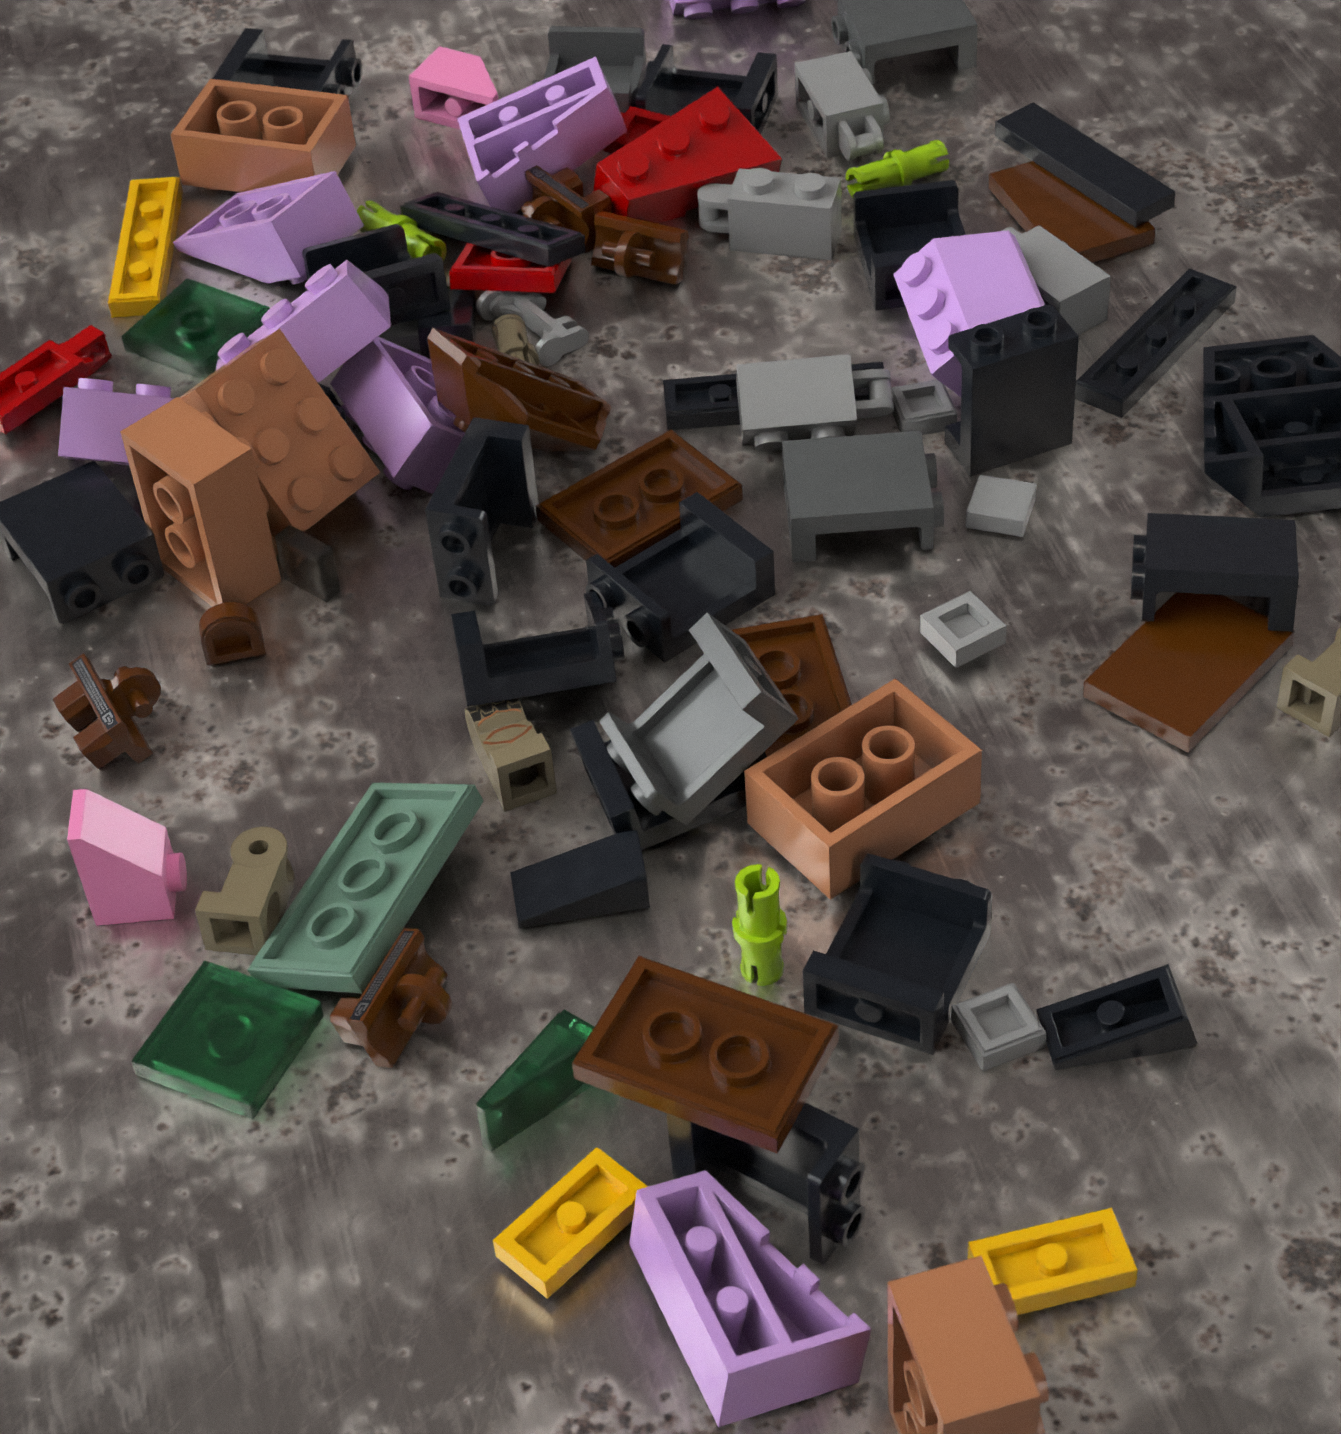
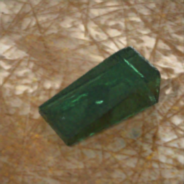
(534, 1082)

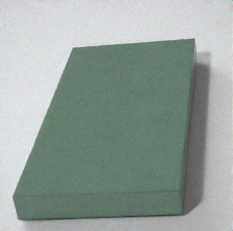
(366, 887)

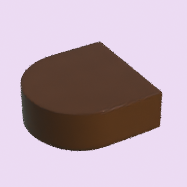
(230, 633)

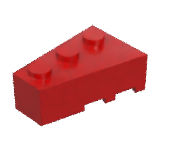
(666, 166)

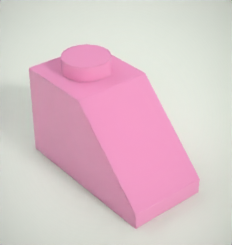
(450, 87)
(123, 861)

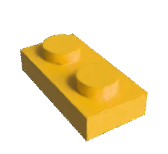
(569, 1223)
(1059, 1260)

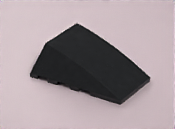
(1274, 423)

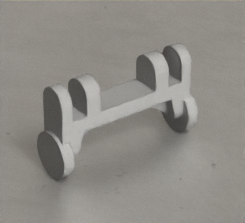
(556, 335)

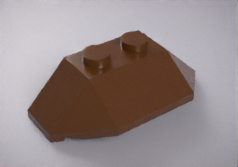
(506, 389)

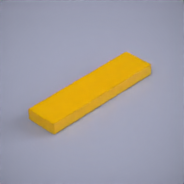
(145, 246)

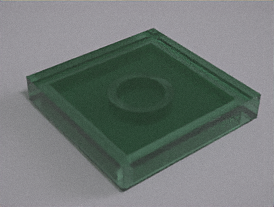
(192, 327)
(228, 1039)

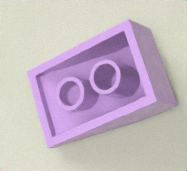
(269, 227)

